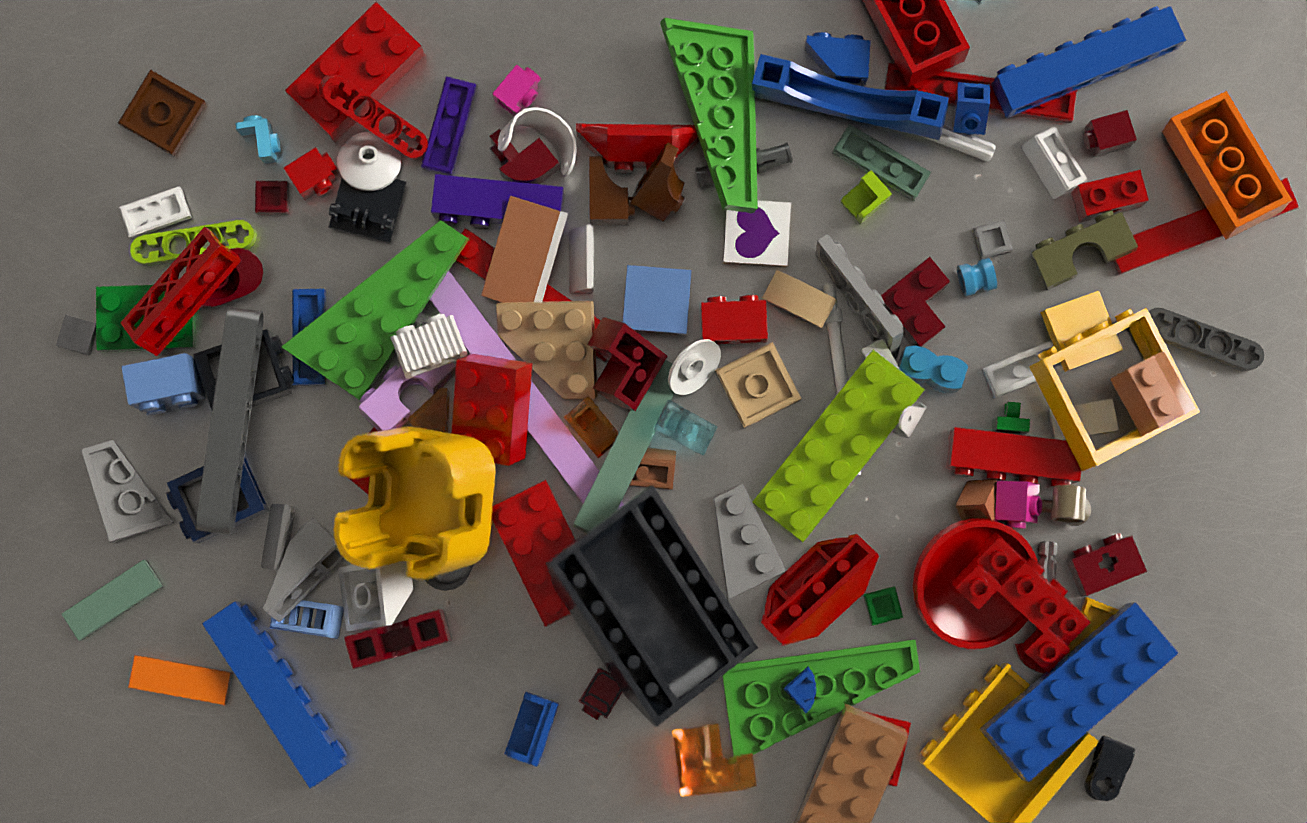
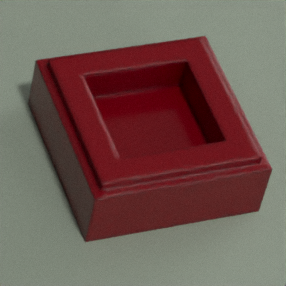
(271, 197)

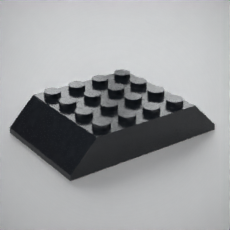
(650, 607)

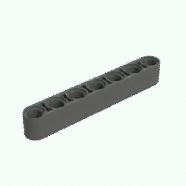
(230, 421)

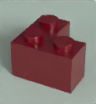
(909, 302)
(630, 365)

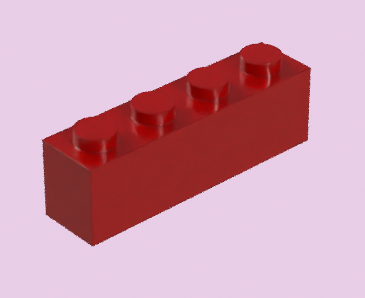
(1011, 455)

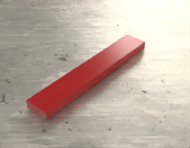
(946, 84)
(1179, 236)

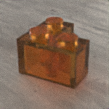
(704, 768)

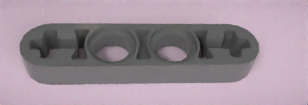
(1202, 338)

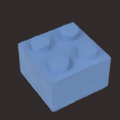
(163, 383)

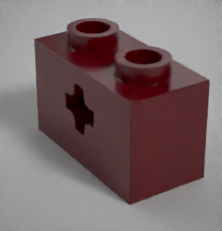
(1124, 566)

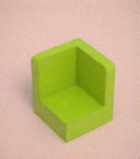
(866, 197)

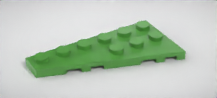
(717, 81)
(354, 335)
(765, 713)

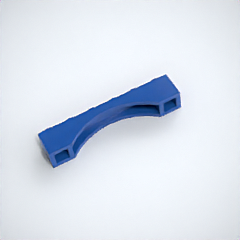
(796, 86)

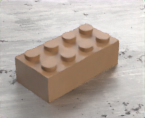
(853, 769)

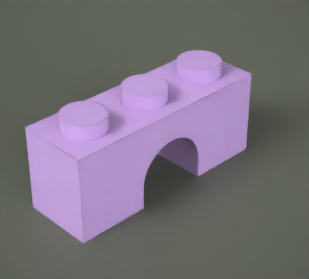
(383, 407)

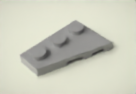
(121, 494)
(745, 544)

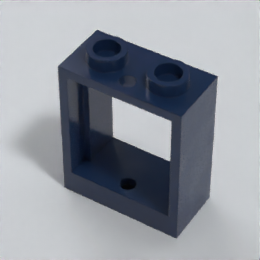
(178, 501)

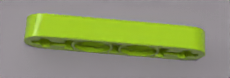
(189, 234)

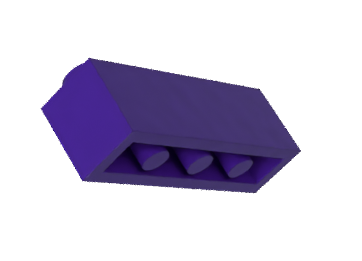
(486, 200)

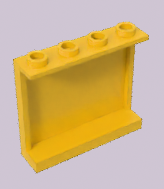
(976, 769)

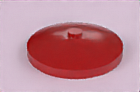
(944, 607)

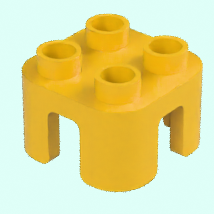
(424, 501)

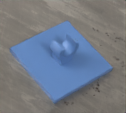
(657, 299)

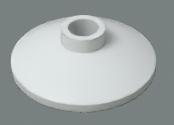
(372, 173)
(694, 367)

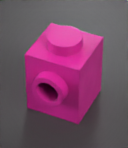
(1017, 503)

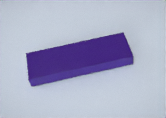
(449, 126)

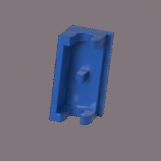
(531, 729)

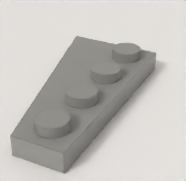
(859, 295)

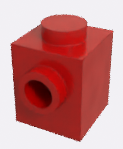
(312, 173)

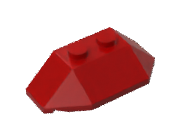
(635, 144)
(818, 588)

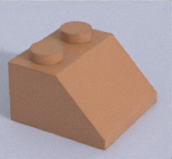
(1152, 393)

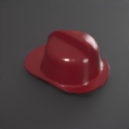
(240, 281)

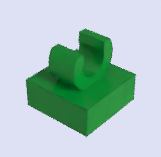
(1011, 422)

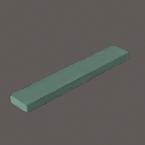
(625, 454)

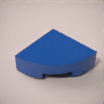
(803, 689)

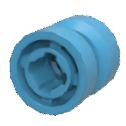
(977, 277)

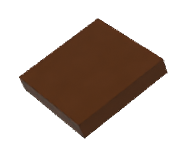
(162, 113)

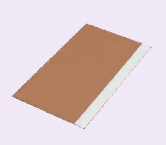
(524, 252)

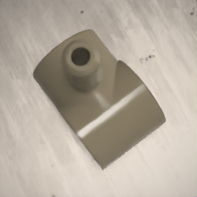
(1068, 505)

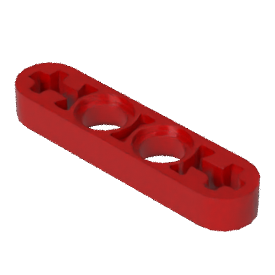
(373, 116)

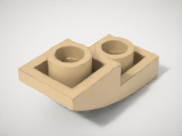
(799, 298)

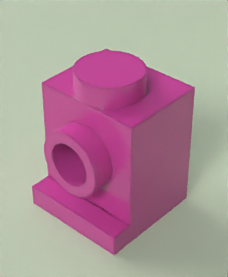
(517, 90)

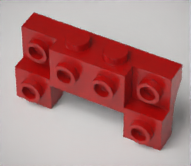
(1022, 584)

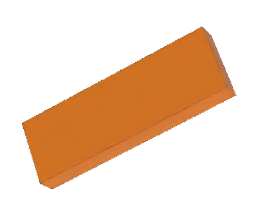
(180, 679)

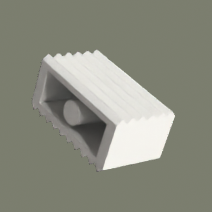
(428, 345)

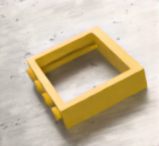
(1149, 343)

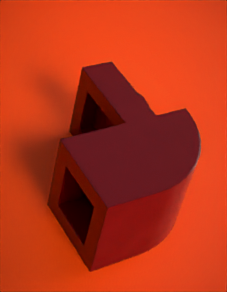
(530, 166)

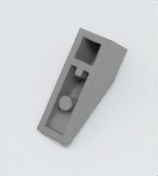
(305, 563)

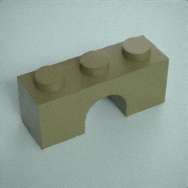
(1108, 235)

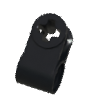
(1109, 765)

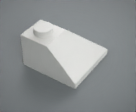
(373, 594)

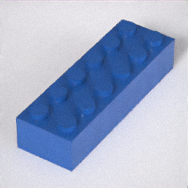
(1078, 691)

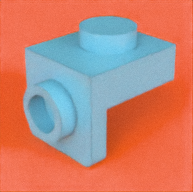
(267, 142)

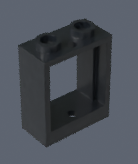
(208, 371)

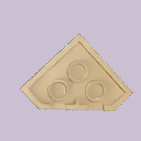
(554, 341)

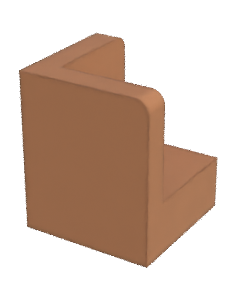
(978, 500)

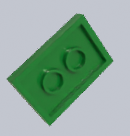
(113, 306)

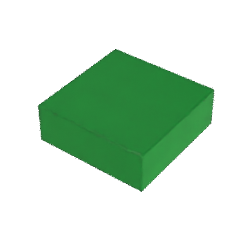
(883, 606)

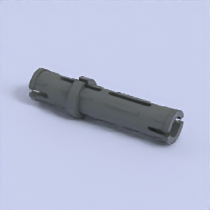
(765, 159)

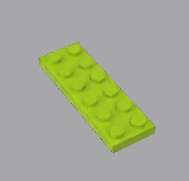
(838, 445)

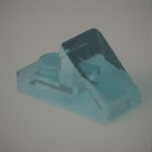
(685, 427)

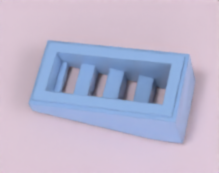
(326, 624)

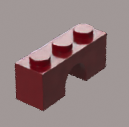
(397, 639)

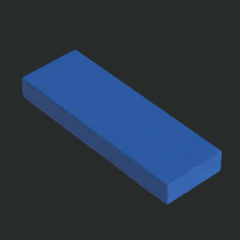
(306, 307)

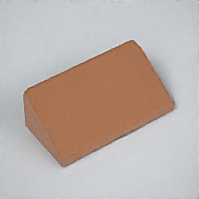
(656, 469)

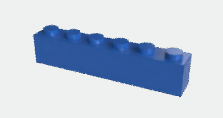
(1088, 61)
(275, 693)

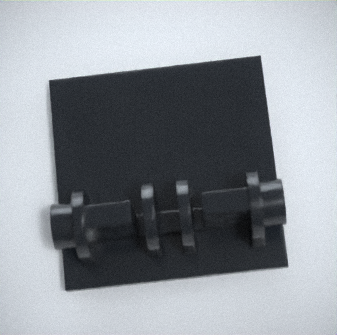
(367, 212)

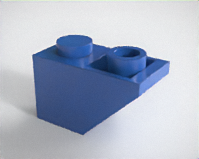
(840, 58)

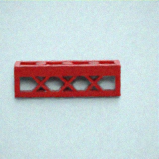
(183, 295)

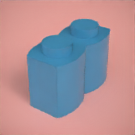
(939, 372)

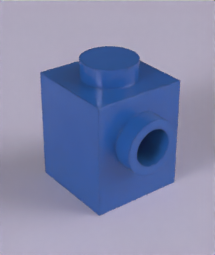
(971, 108)

